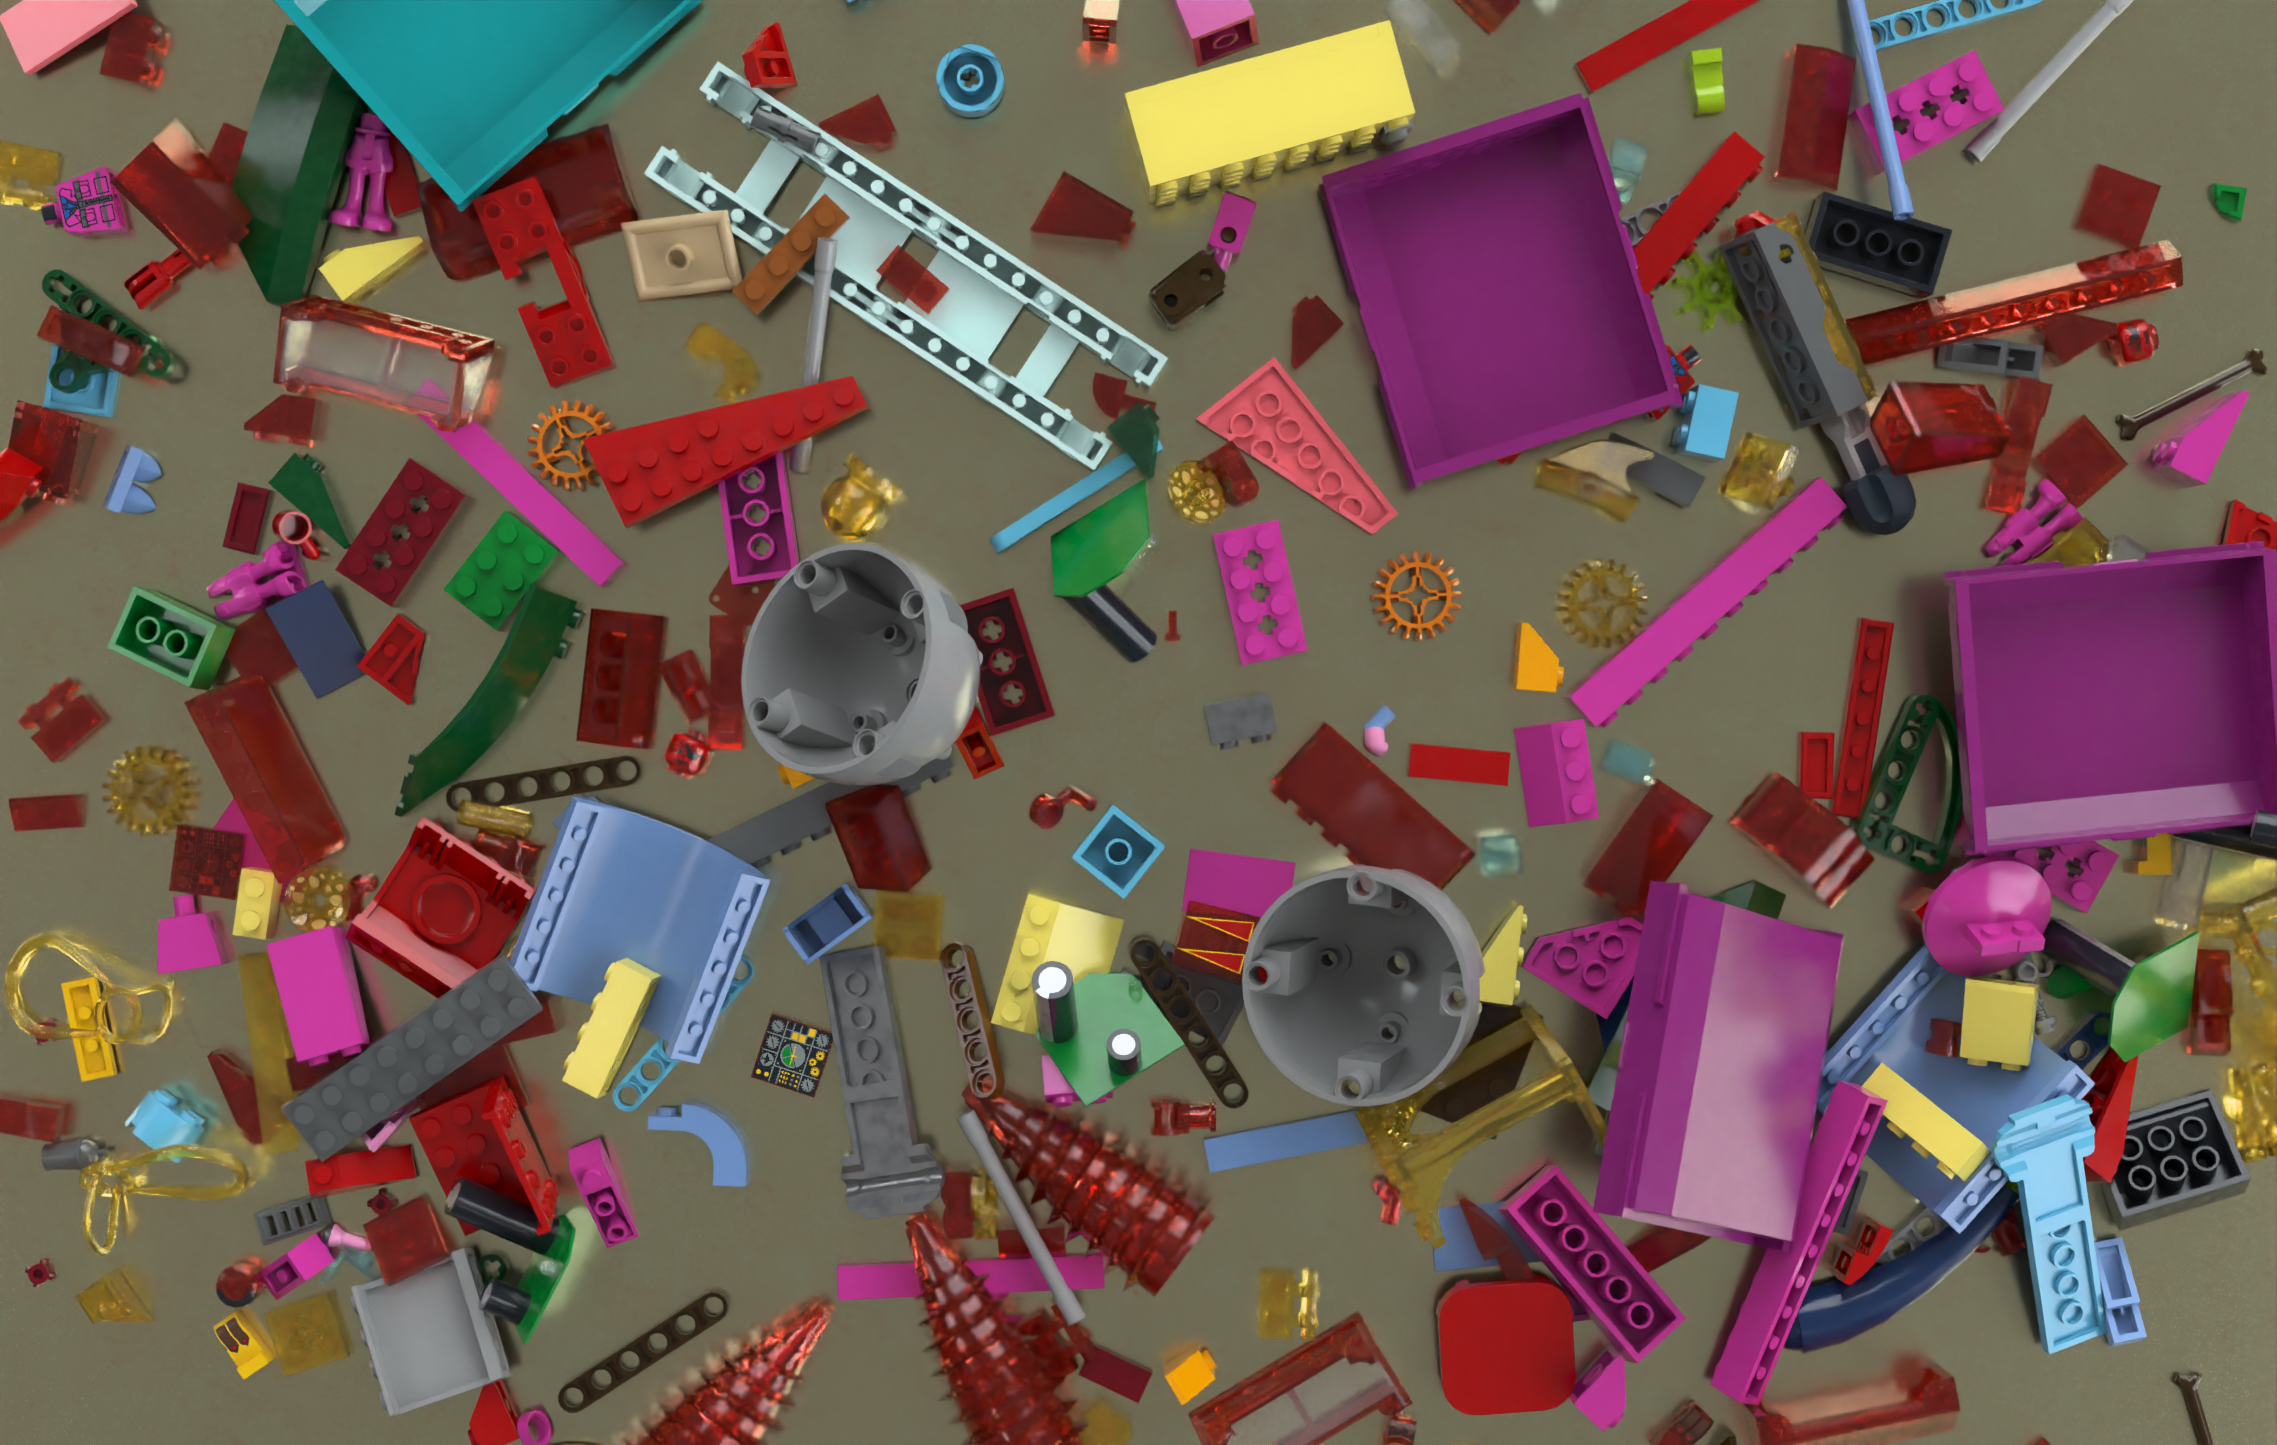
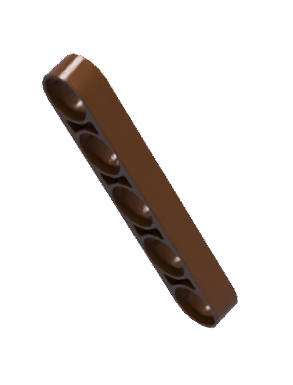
(983, 1031)

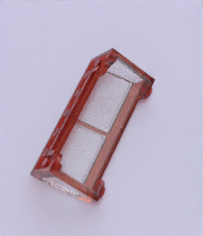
(382, 359)
(1307, 1393)

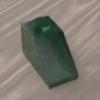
(1138, 436)

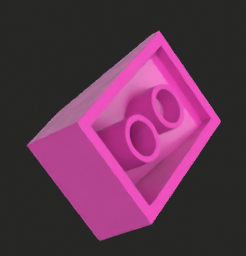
(2194, 450)

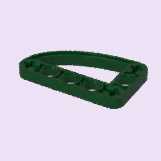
(1896, 789)

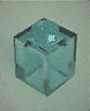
(1628, 762)
(1501, 855)

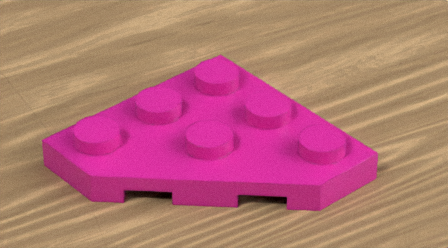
(1589, 962)

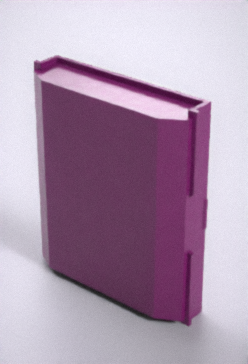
(1498, 289)
(2115, 696)
(1719, 1070)

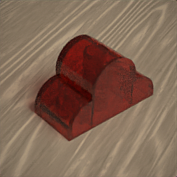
(1805, 839)

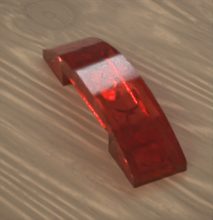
(2009, 470)
(726, 661)

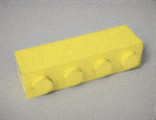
(611, 1027)
(1927, 1125)

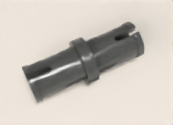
(785, 129)

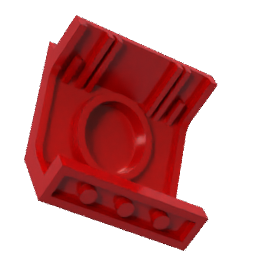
(441, 911)

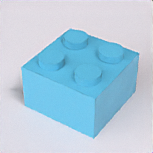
(1705, 423)
(1118, 851)

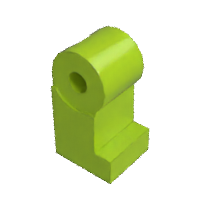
(1706, 80)

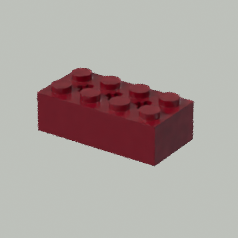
(407, 555)
(1024, 671)

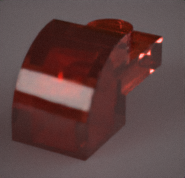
(1111, 396)

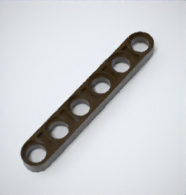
(544, 782)
(1185, 1025)
(645, 1353)

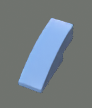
(2119, 1294)

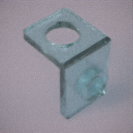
(1627, 164)
(358, 1259)

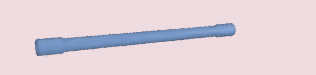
(1898, 189)

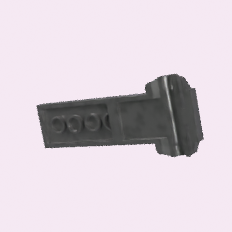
(888, 1167)

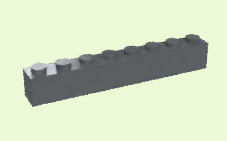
(806, 817)

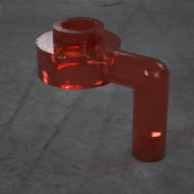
(1048, 810)

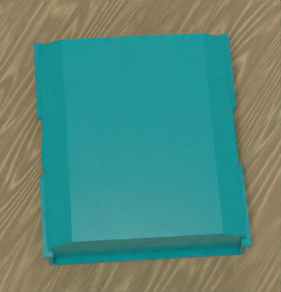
(478, 78)

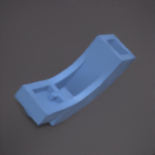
(719, 1134)

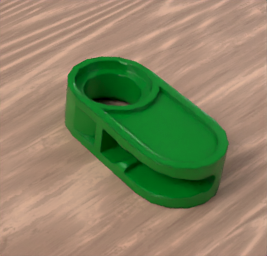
(2064, 983)

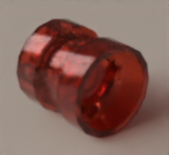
(1943, 1037)

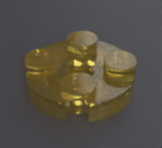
(984, 1202)

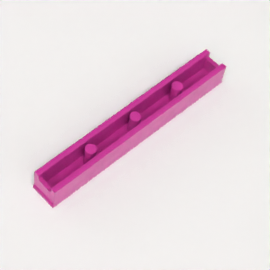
(533, 500)

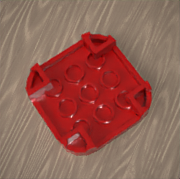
(1506, 1346)

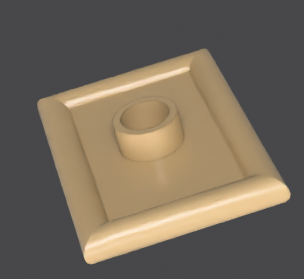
(682, 255)

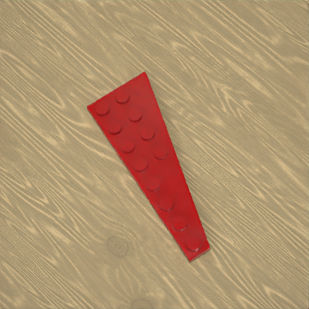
(683, 455)

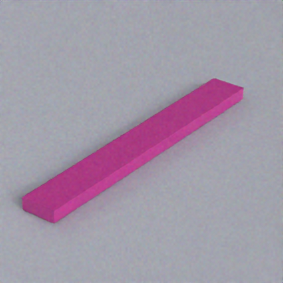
(1006, 1275)

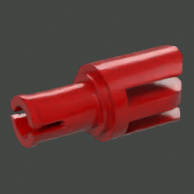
(155, 279)

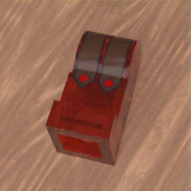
(1232, 474)
(1684, 1427)

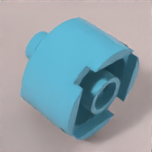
(960, 64)
(164, 1124)

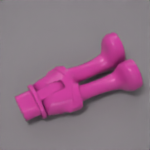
(370, 156)

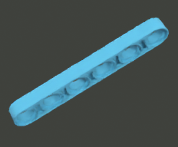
(1952, 19)
(1063, 501)
(657, 1053)

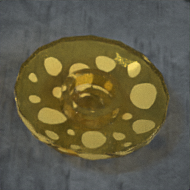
(1207, 496)
(301, 896)

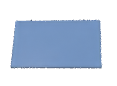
(1461, 1248)

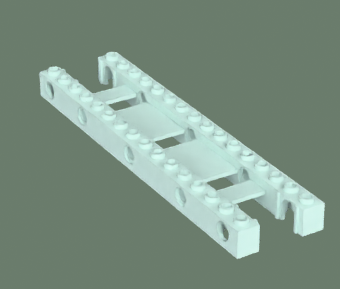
(983, 279)

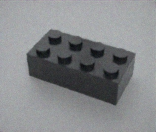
(1875, 246)

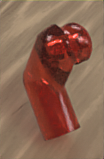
(357, 888)
(1389, 1195)

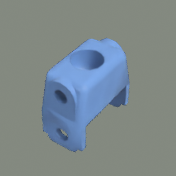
(827, 923)

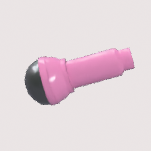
(335, 1236)

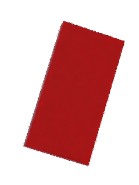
(1816, 764)

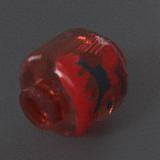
(2133, 341)
(687, 754)

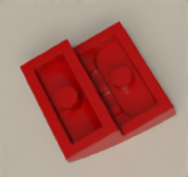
(1856, 1261)

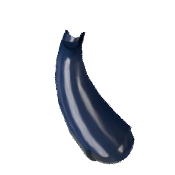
(1843, 1311)

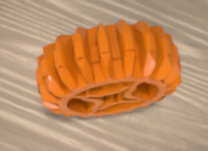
(546, 459)
(1445, 594)

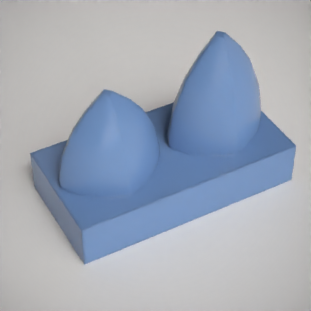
(123, 494)

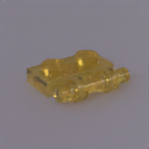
(30, 164)
(1277, 1305)

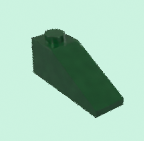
(311, 493)

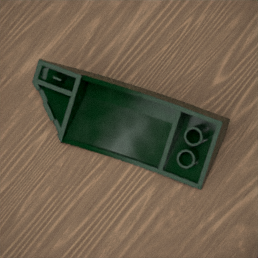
(294, 165)
(499, 700)

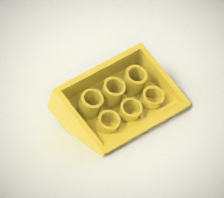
(1048, 933)

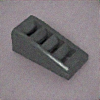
(264, 1226)

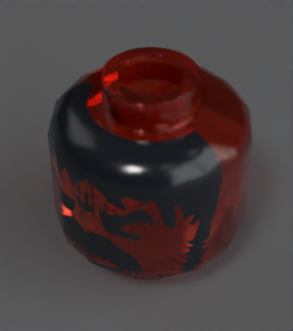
(240, 1274)

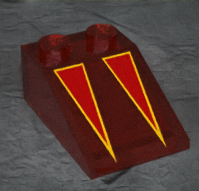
(1215, 942)

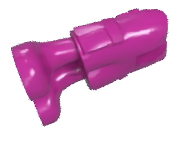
(2026, 534)
(247, 585)

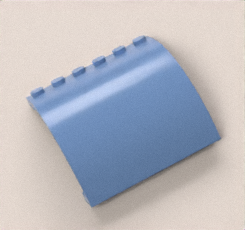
(643, 894)
(1975, 1096)

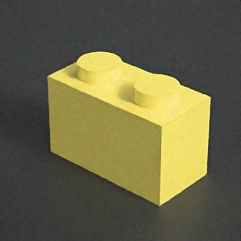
(257, 904)

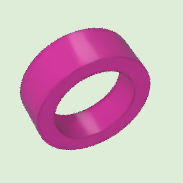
(543, 1426)

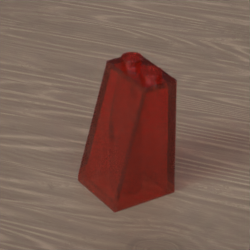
(184, 196)
(1937, 426)
(1645, 845)

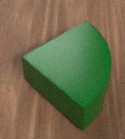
(2228, 200)

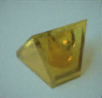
(113, 1300)

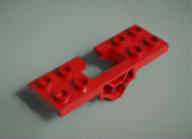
(565, 332)

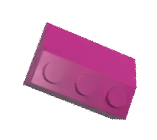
(1556, 773)

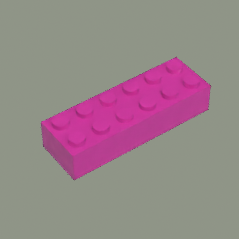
(1592, 1264)

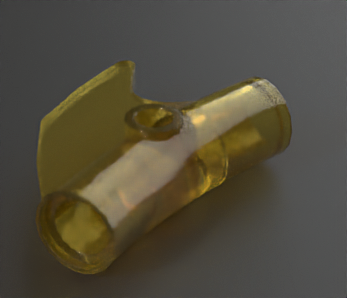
(1604, 465)

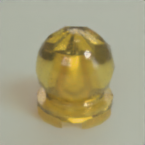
(857, 502)

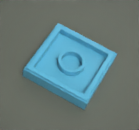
(93, 398)

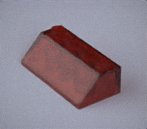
(1813, 117)
(620, 678)

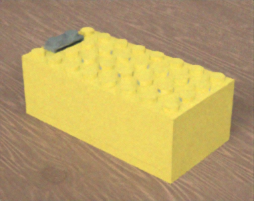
(1269, 113)

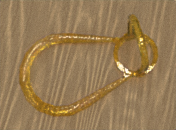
(101, 1030)
(118, 1191)

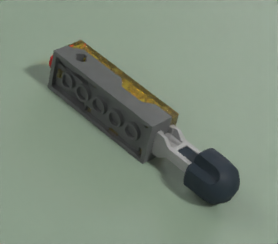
(1816, 359)

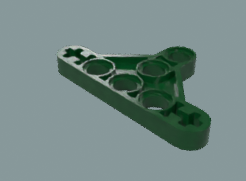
(98, 312)

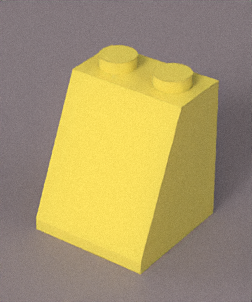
(1998, 1022)

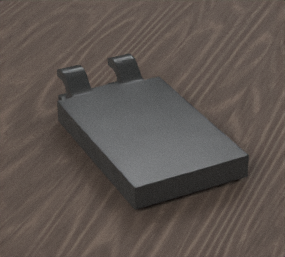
(1215, 999)

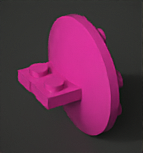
(1987, 916)

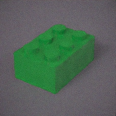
(501, 570)
(171, 638)

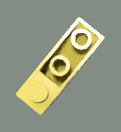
(1501, 961)

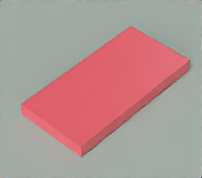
(50, 28)

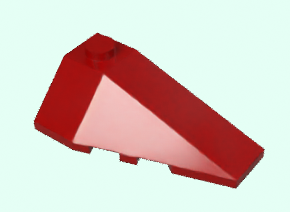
(17, 480)
(2110, 1107)

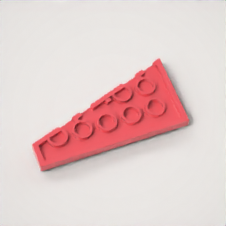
(1287, 434)

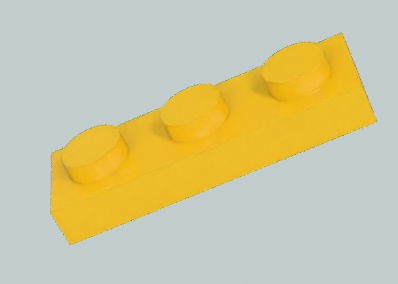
(93, 1054)

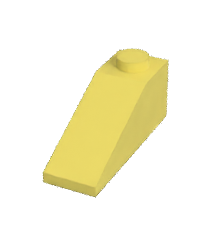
(362, 267)

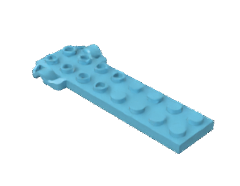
(2045, 1156)

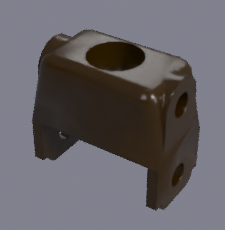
(1185, 293)

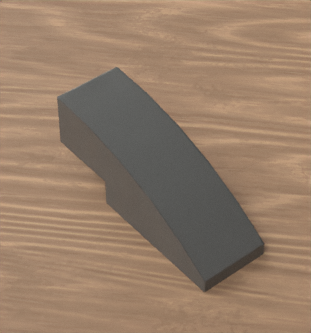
(1994, 358)
(1663, 476)

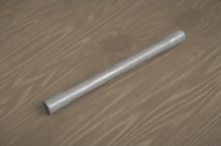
(1992, 134)
(824, 268)
(979, 1141)

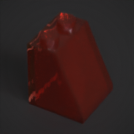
(1082, 217)
(55, 443)

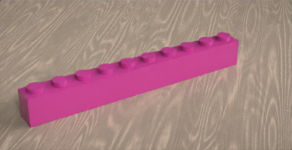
(1706, 602)
(1786, 1276)

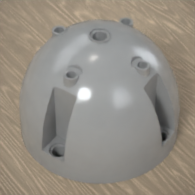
(859, 668)
(1332, 1019)

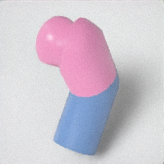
(1374, 731)

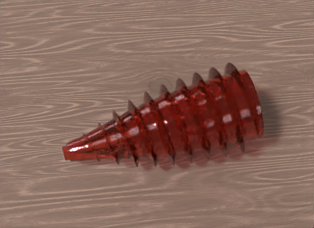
(1098, 1189)
(983, 1355)
(744, 1395)

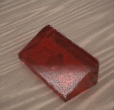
(688, 687)
(46, 812)

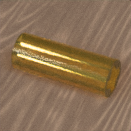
(492, 818)

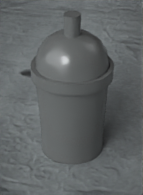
(71, 1154)

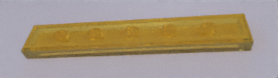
(267, 1052)

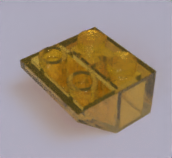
(909, 924)

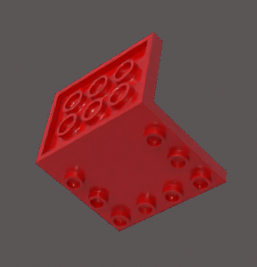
(489, 1143)

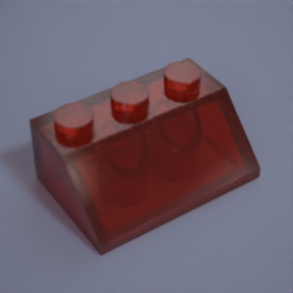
(879, 838)

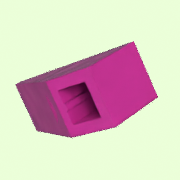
(601, 1192)

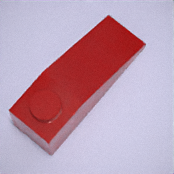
(360, 1170)

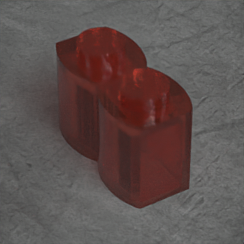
(956, 1195)

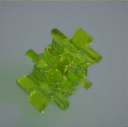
(1700, 291)

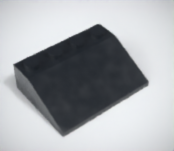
(2175, 1162)

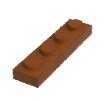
(790, 254)

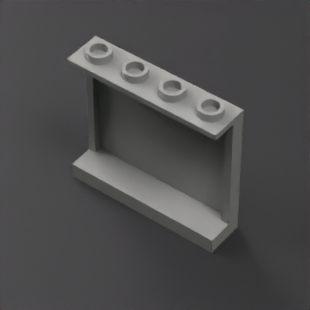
(430, 1334)

